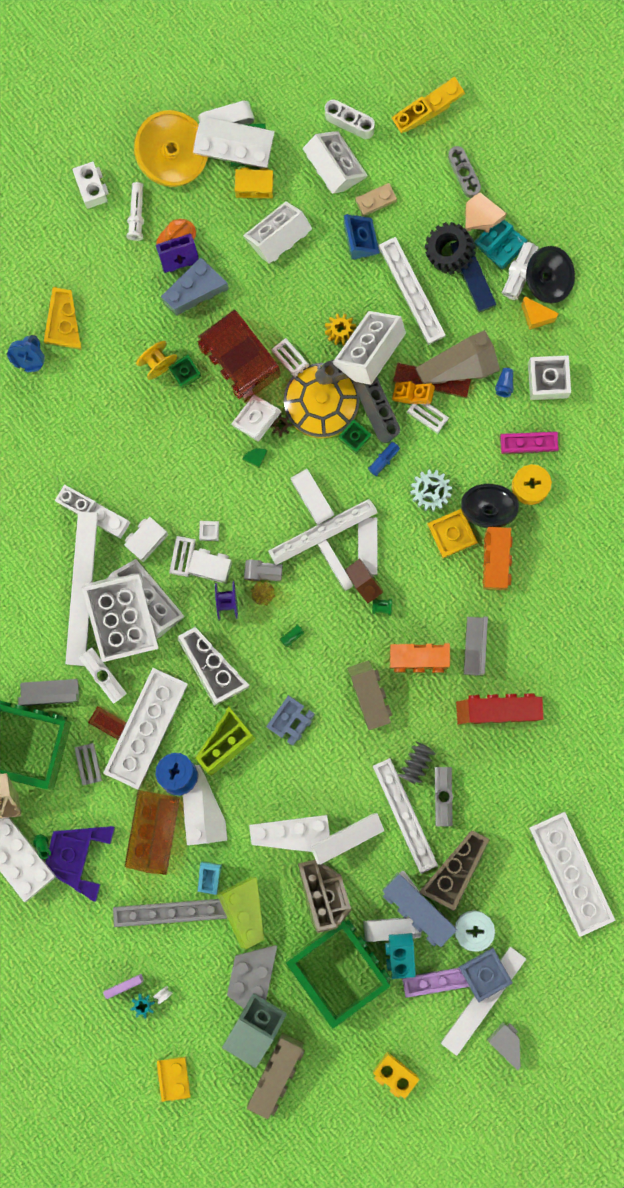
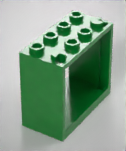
(58, 751)
(370, 958)

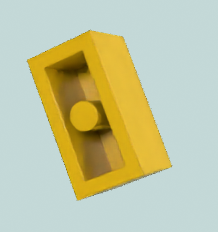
(254, 183)

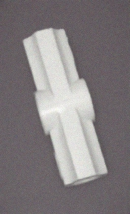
(517, 272)
(110, 685)

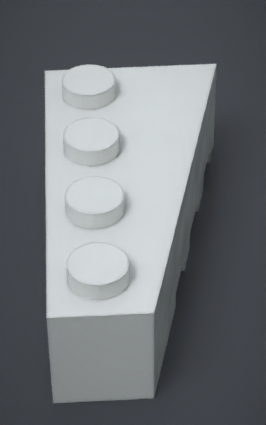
(213, 670)
(291, 834)

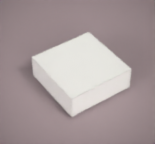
(209, 531)

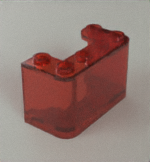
(239, 355)

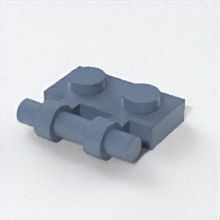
(286, 716)

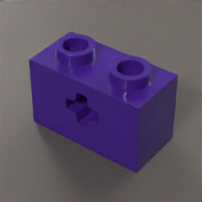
(177, 253)

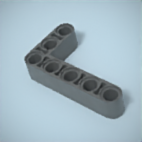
(384, 425)

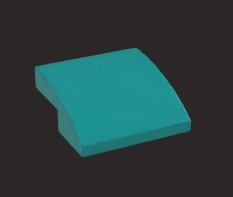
(501, 243)

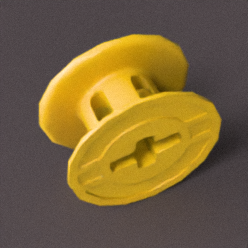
(156, 360)
(531, 473)

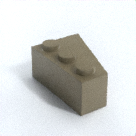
(370, 695)

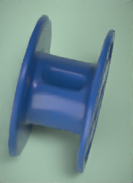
(184, 771)

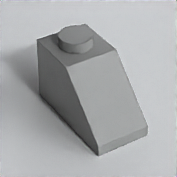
(507, 1043)

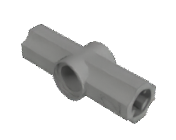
(443, 810)

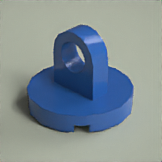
(26, 354)

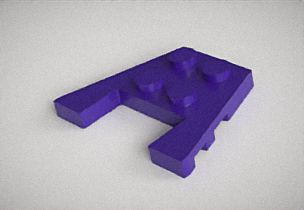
(69, 856)

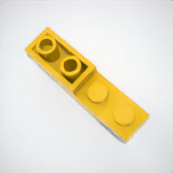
(429, 106)

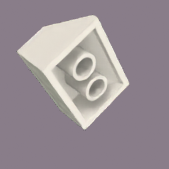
(334, 161)
(278, 232)

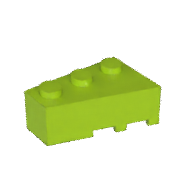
(224, 743)
(243, 911)

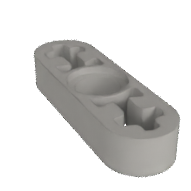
(461, 179)

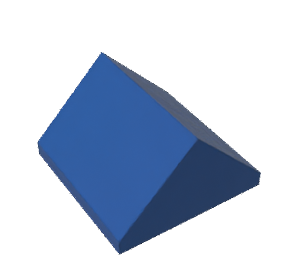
(360, 236)

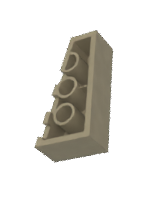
(456, 872)
(275, 1076)

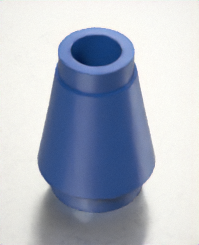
(505, 383)

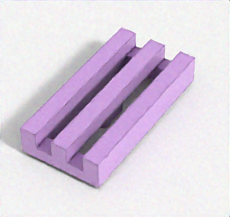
(123, 986)

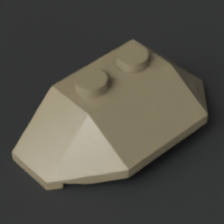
(324, 895)

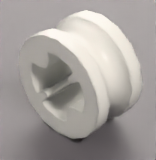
(162, 995)

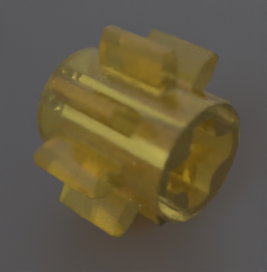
(262, 593)

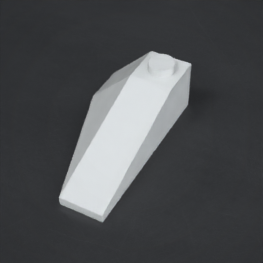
(202, 814)

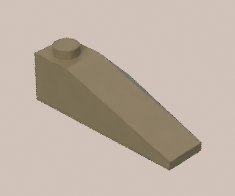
(467, 359)

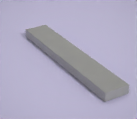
(168, 912)

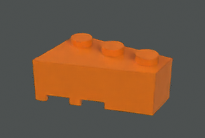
(497, 558)
(419, 657)

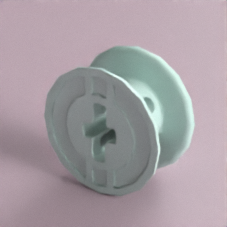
(482, 939)

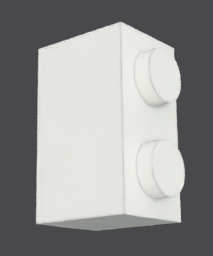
(145, 539)
(210, 566)

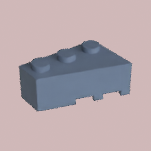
(193, 287)

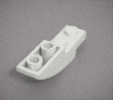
(107, 519)

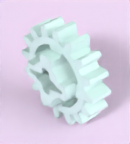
(435, 498)

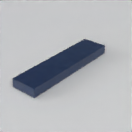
(476, 283)

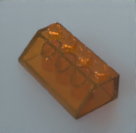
(152, 832)

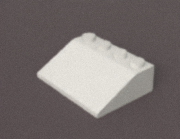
(120, 617)

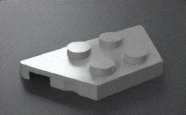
(251, 975)

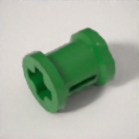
(382, 606)

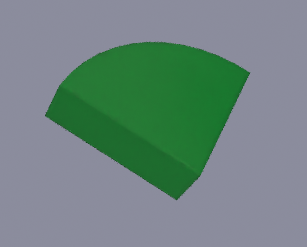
(255, 456)

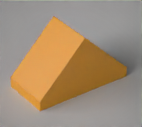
(537, 314)

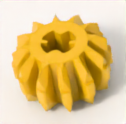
(335, 324)

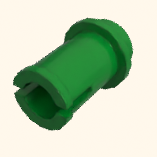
(291, 636)
(41, 843)

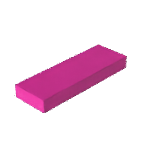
(529, 442)

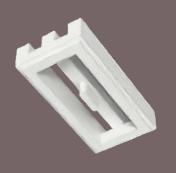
(299, 368)
(440, 424)
(175, 553)

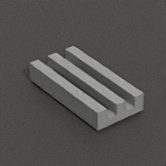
(89, 770)

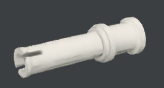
(136, 220)

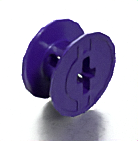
(226, 601)

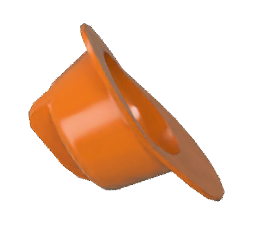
(177, 229)

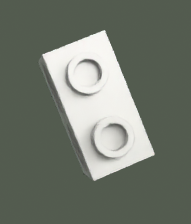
(87, 186)

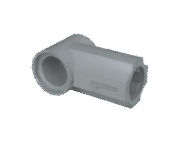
(257, 571)

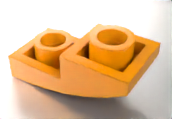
(413, 394)

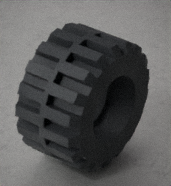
(440, 238)

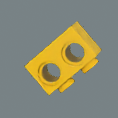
(399, 1071)

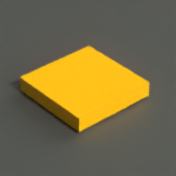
(452, 533)

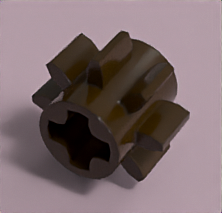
(284, 422)

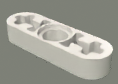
(335, 565)

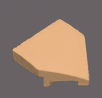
(482, 213)

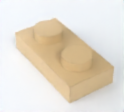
(376, 199)

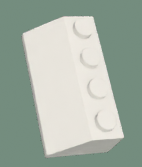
(233, 142)
(370, 346)
(162, 610)

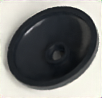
(557, 271)
(489, 505)

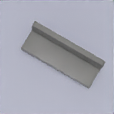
(475, 646)
(49, 692)

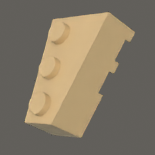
(8, 798)

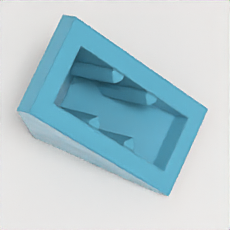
(209, 877)

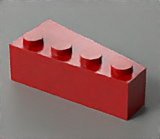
(499, 709)

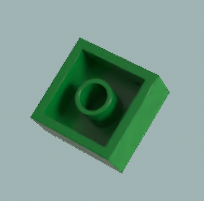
(184, 371)
(354, 436)

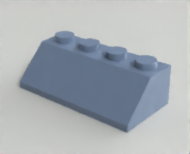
(419, 909)

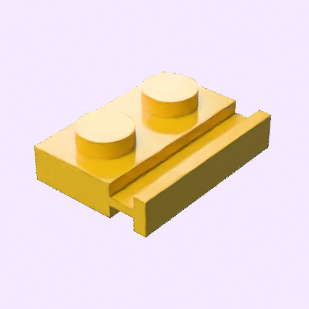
(173, 1079)

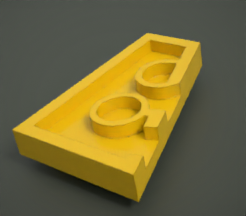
(61, 320)

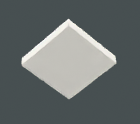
(256, 418)

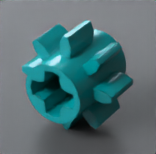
(145, 1000)

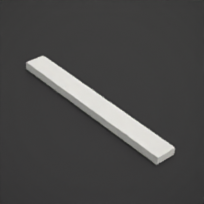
(82, 575)

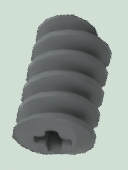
(417, 763)

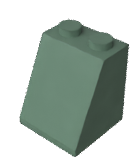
(254, 1030)

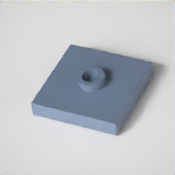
(485, 975)

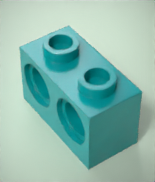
(401, 956)

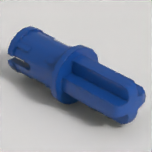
(384, 458)

